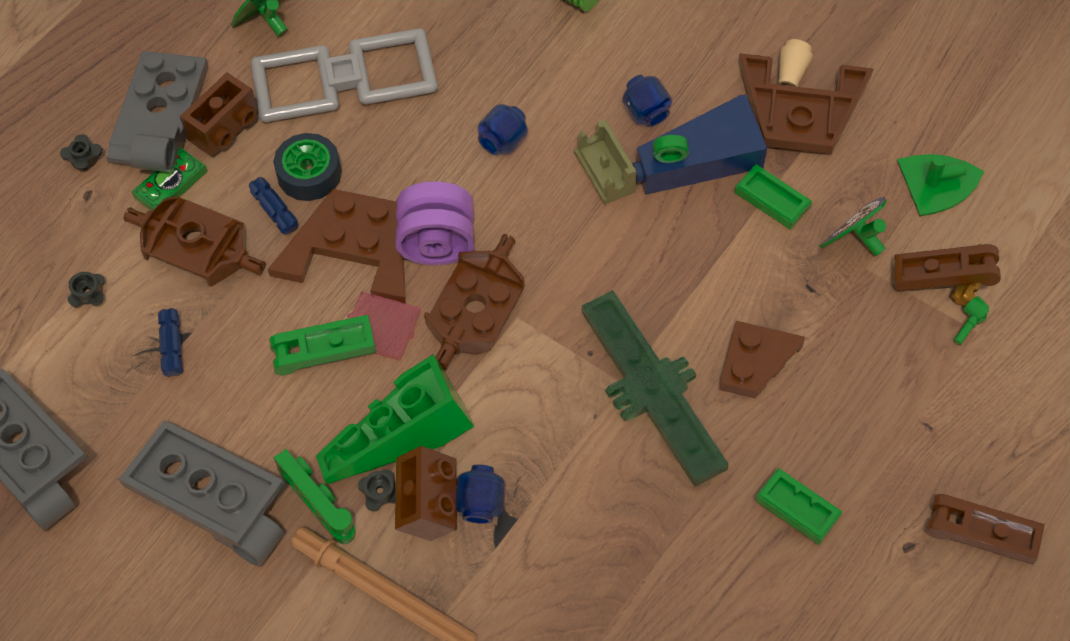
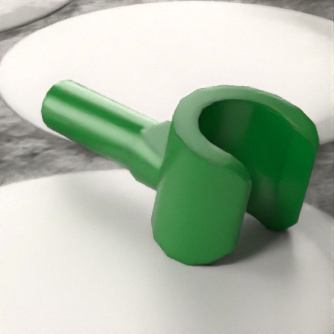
(977, 310)

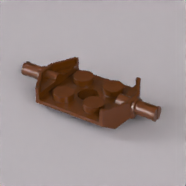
(212, 255)
(477, 277)

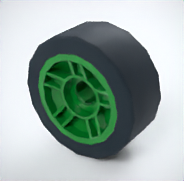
(292, 162)

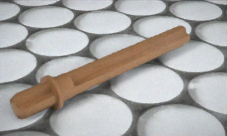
(382, 589)

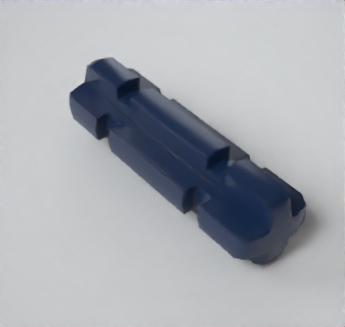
(273, 205)
(170, 342)

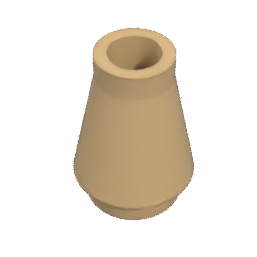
(794, 61)

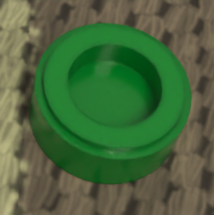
(670, 148)

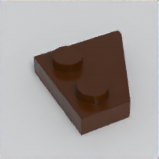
(756, 357)

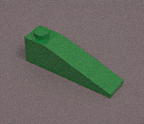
(414, 414)

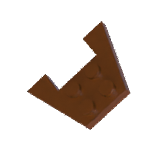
(800, 115)
(351, 230)

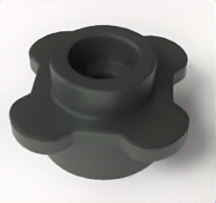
(85, 159)
(84, 281)
(371, 483)

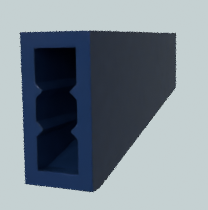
(719, 146)

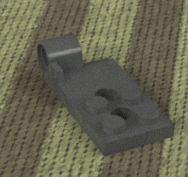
(151, 138)
(37, 459)
(226, 508)

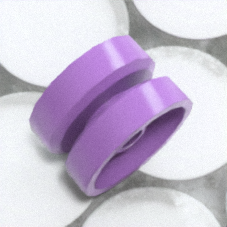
(434, 223)

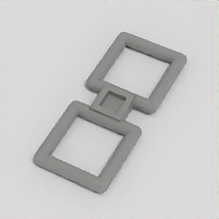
(342, 74)

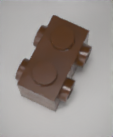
(219, 114)
(425, 493)

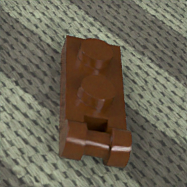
(947, 267)
(986, 528)

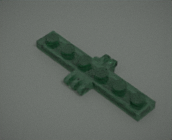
(654, 388)

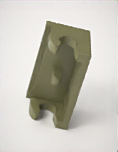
(606, 163)

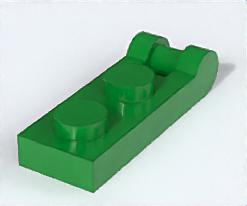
(322, 344)
(317, 498)

